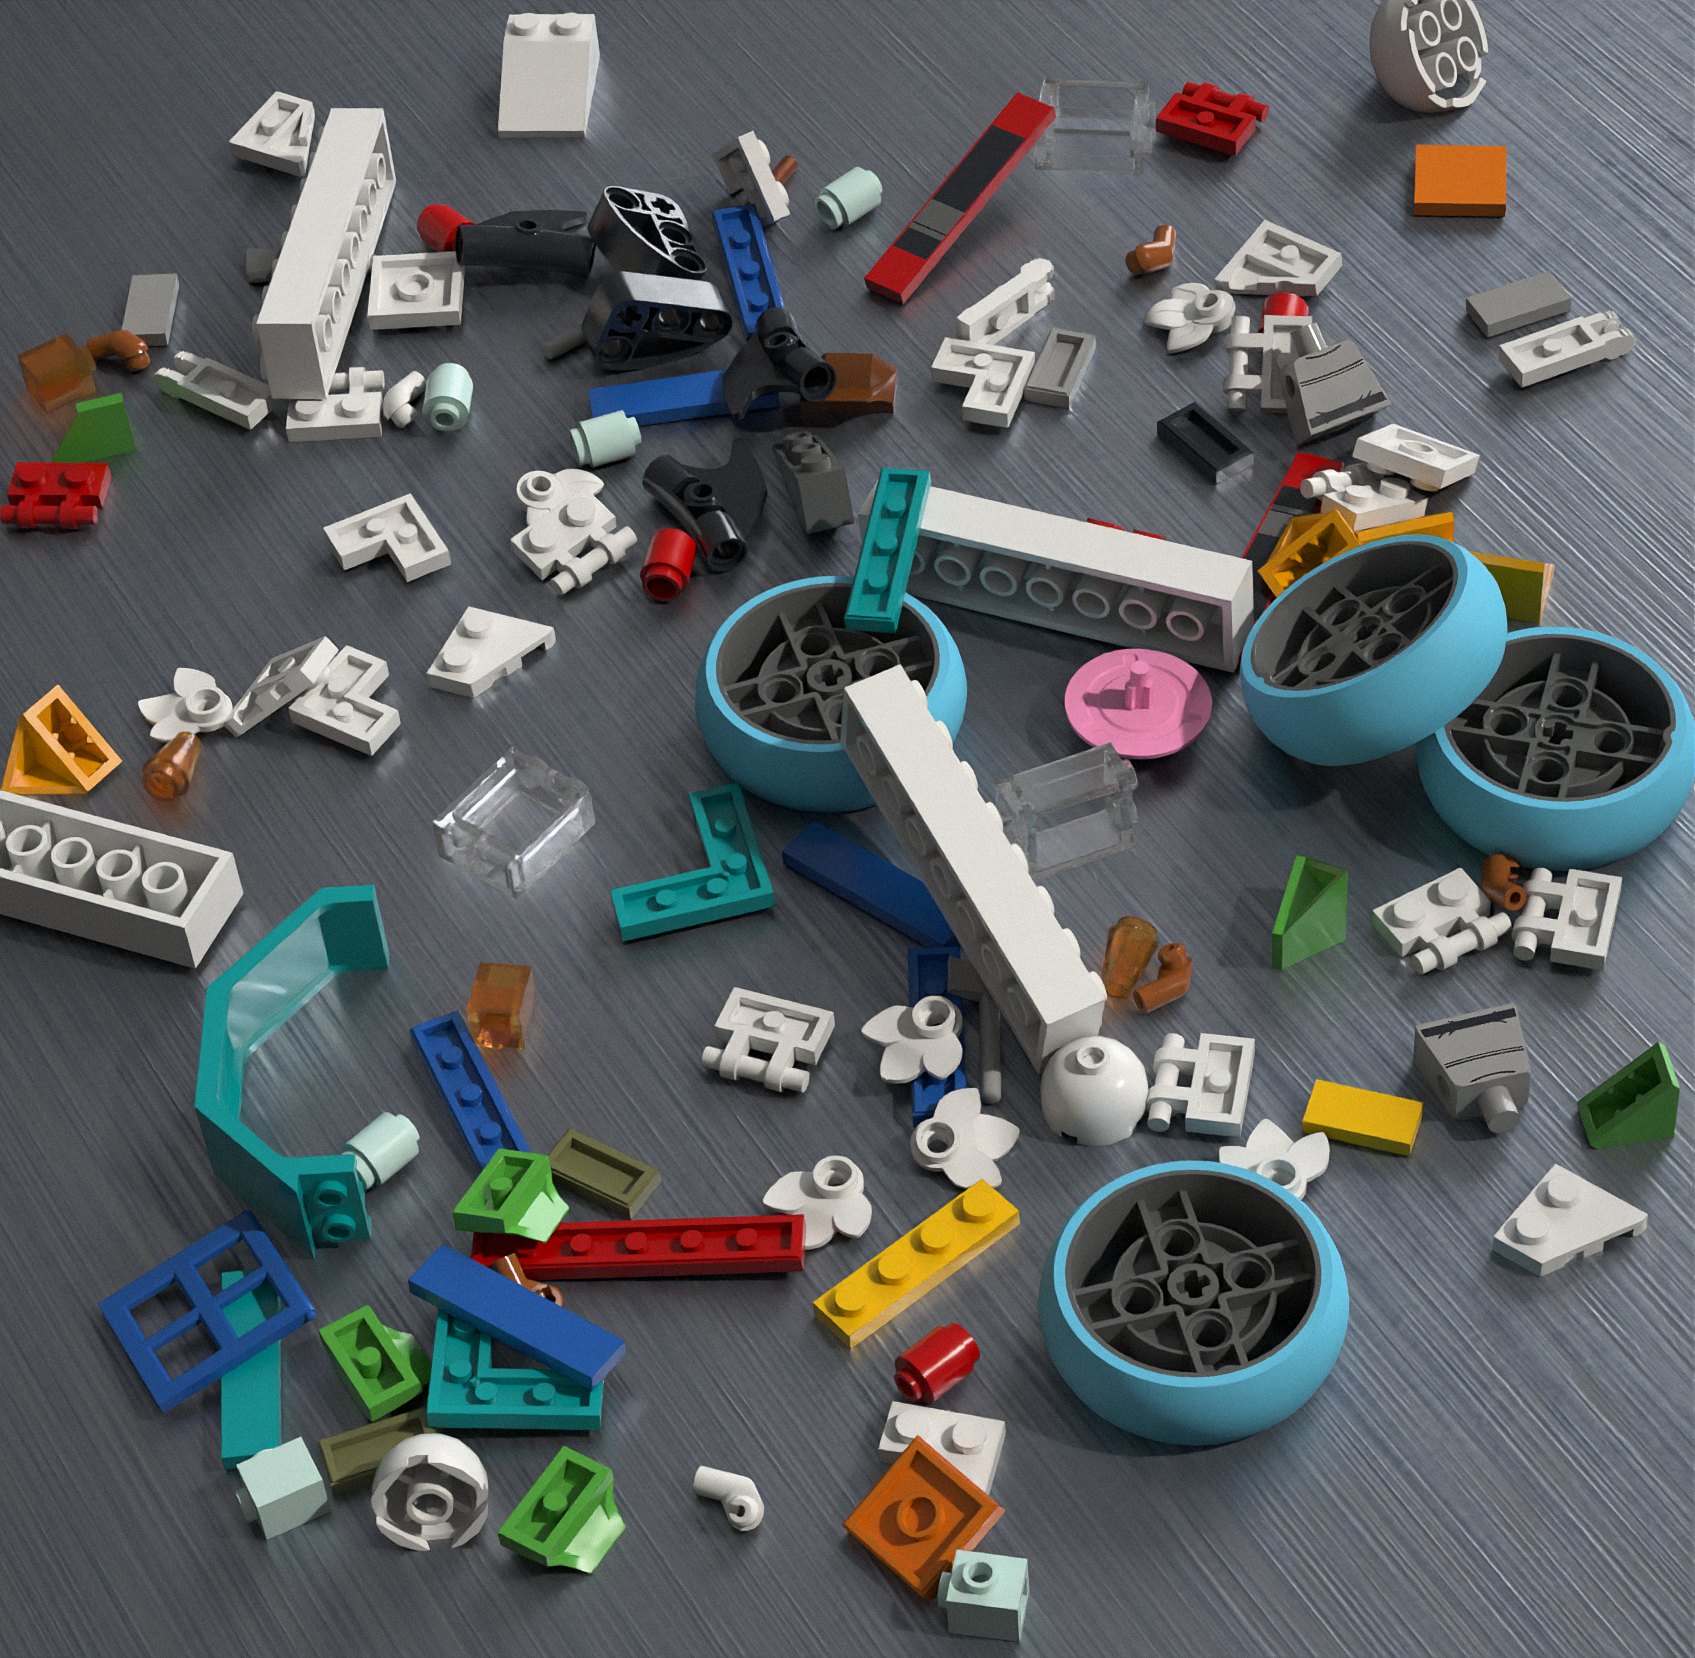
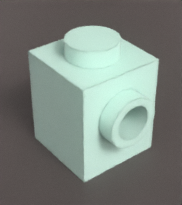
(281, 1489)
(985, 1595)

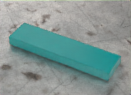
(888, 550)
(252, 1389)

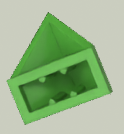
(97, 431)
(1310, 913)
(1633, 1103)

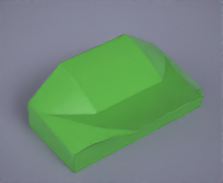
(512, 1198)
(375, 1362)
(566, 1515)

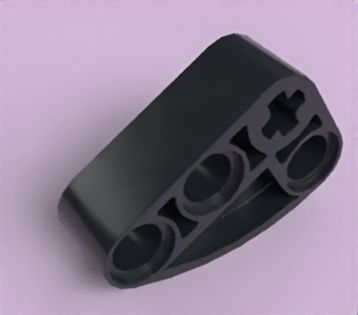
(645, 234)
(652, 320)

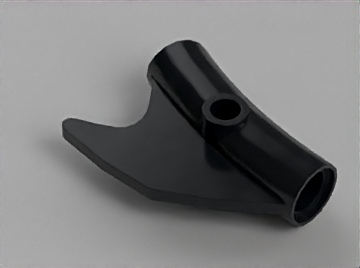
(528, 242)
(776, 362)
(713, 505)

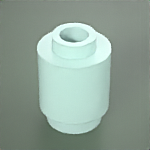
(848, 198)
(447, 397)
(605, 439)
(383, 1148)

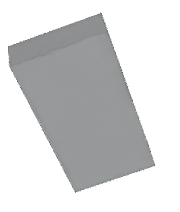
(1518, 304)
(151, 307)
(1060, 368)

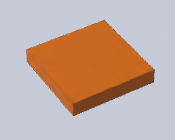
(1460, 180)
(922, 1516)

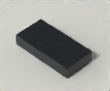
(1205, 443)

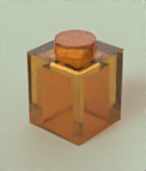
(57, 372)
(502, 1005)

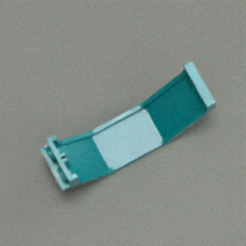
(324, 937)

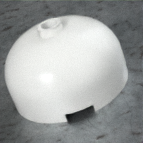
(1424, 47)

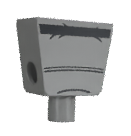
(1328, 386)
(1476, 1064)

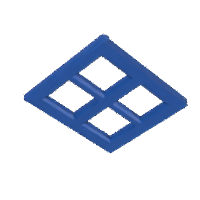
(208, 1310)

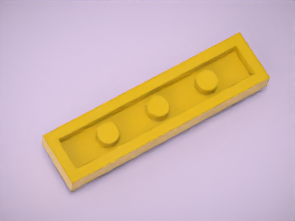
(916, 1263)

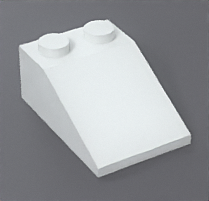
(547, 75)

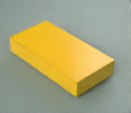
(1363, 1117)

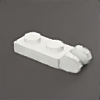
(1008, 305)
(1565, 347)
(217, 389)

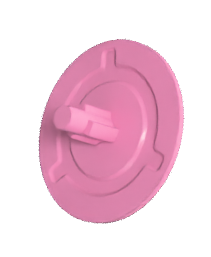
(1138, 702)

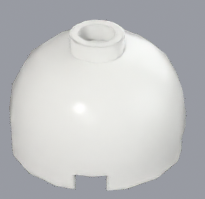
(1094, 1091)
(430, 1492)

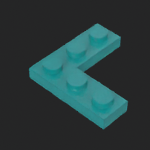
(728, 887)
(474, 1395)

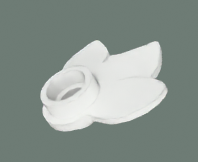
(1191, 315)
(556, 489)
(192, 708)
(915, 1044)
(971, 1139)
(1279, 1158)
(824, 1206)

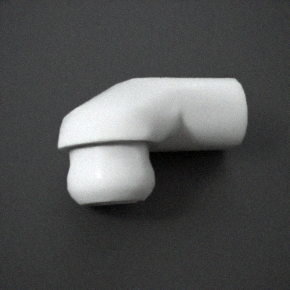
(398, 399)
(737, 1494)

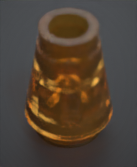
(172, 768)
(1127, 954)

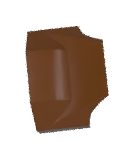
(862, 385)

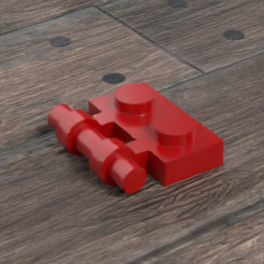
(1211, 117)
(56, 494)

